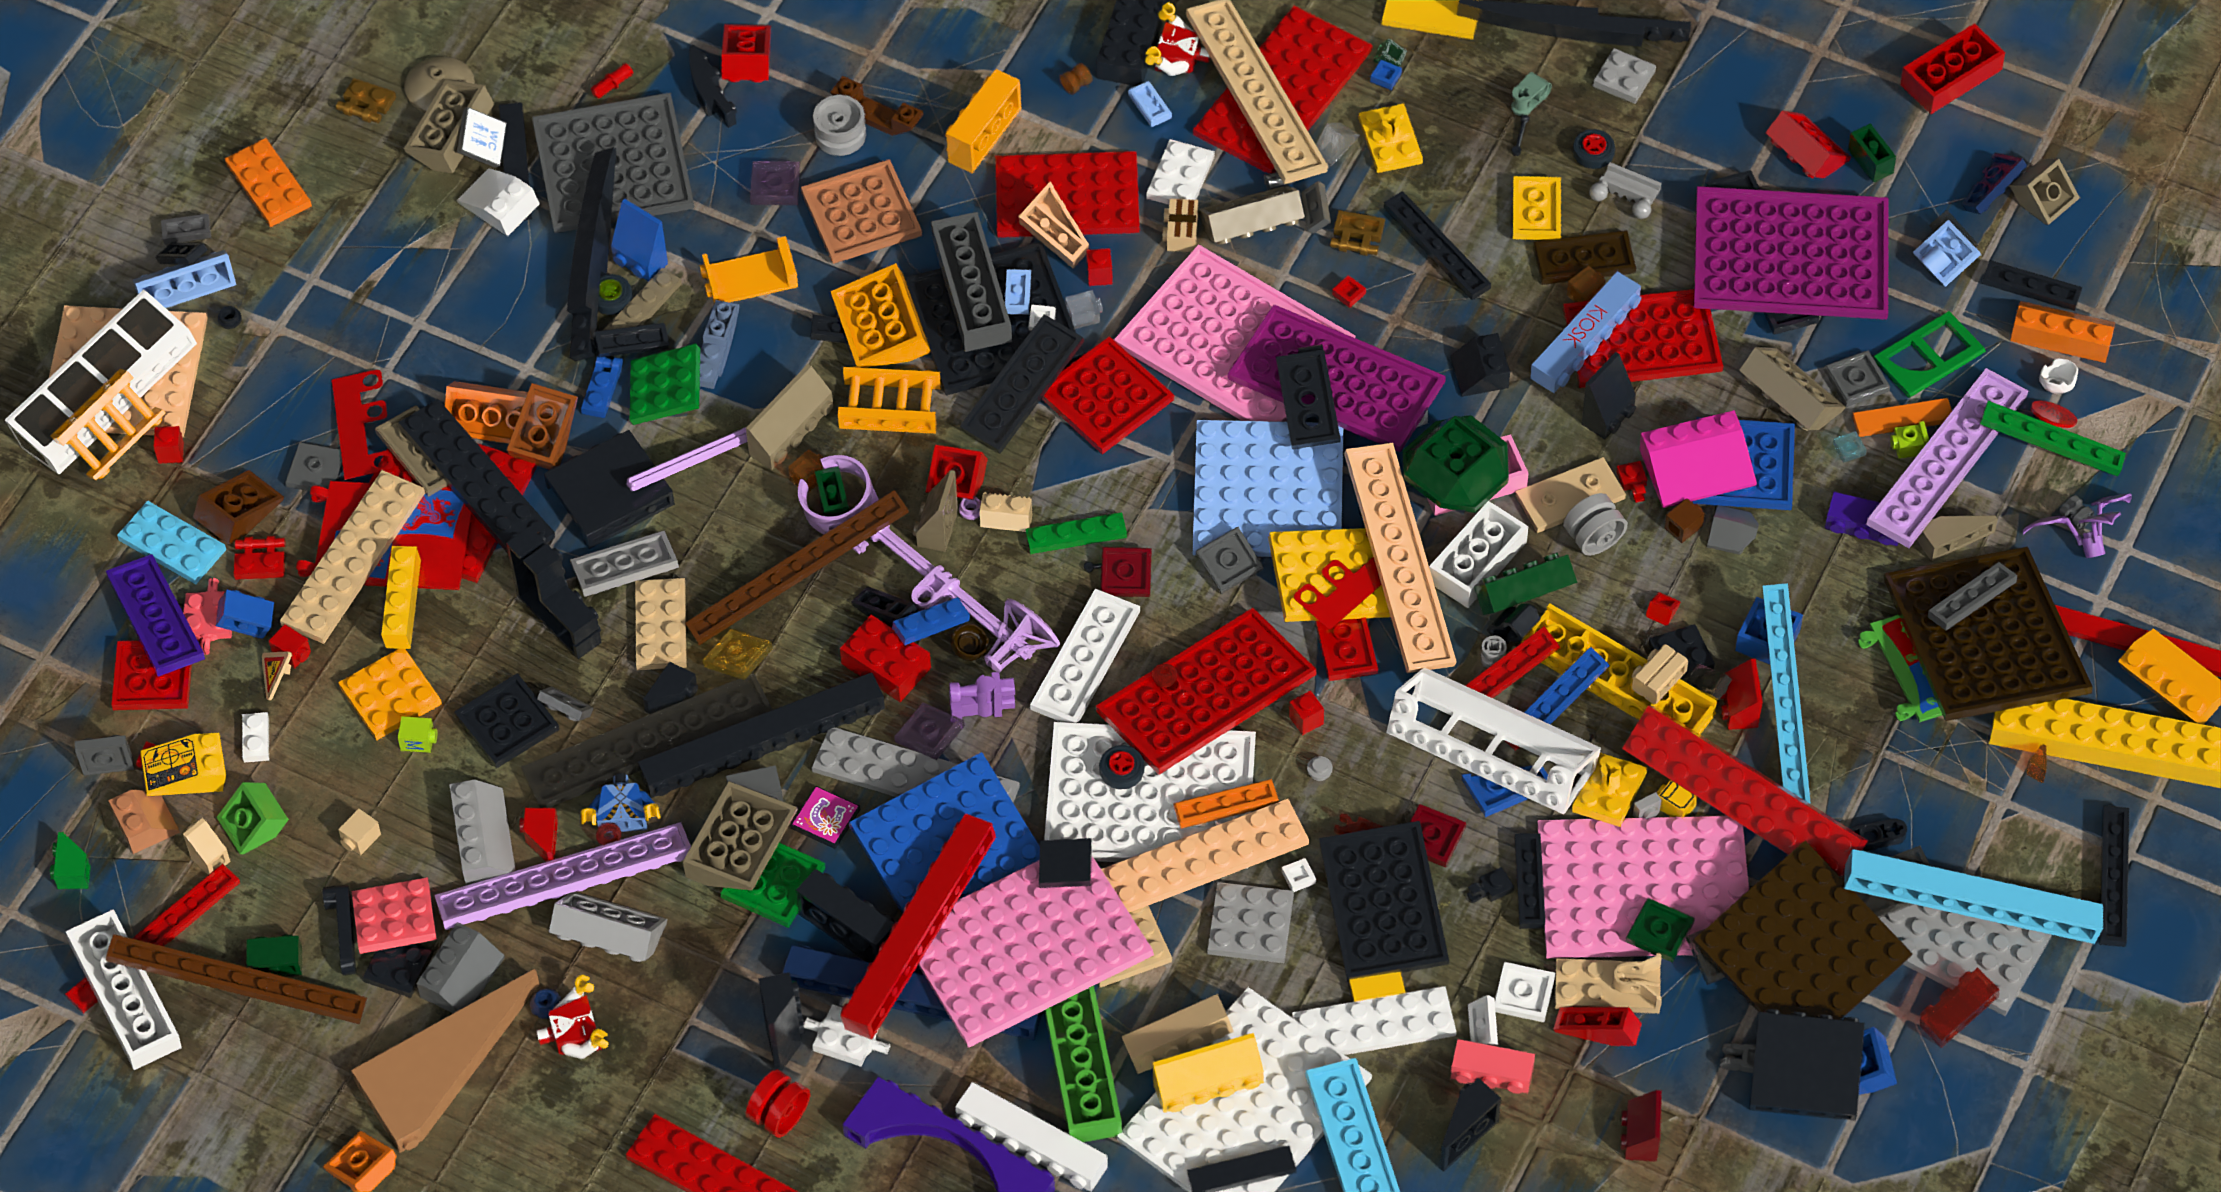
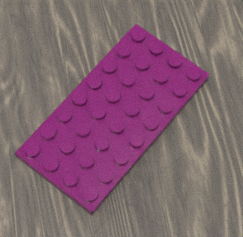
(1370, 388)

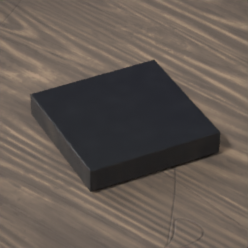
(1065, 863)

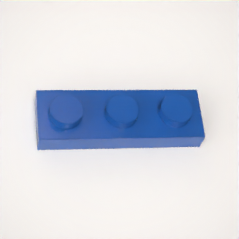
(931, 621)

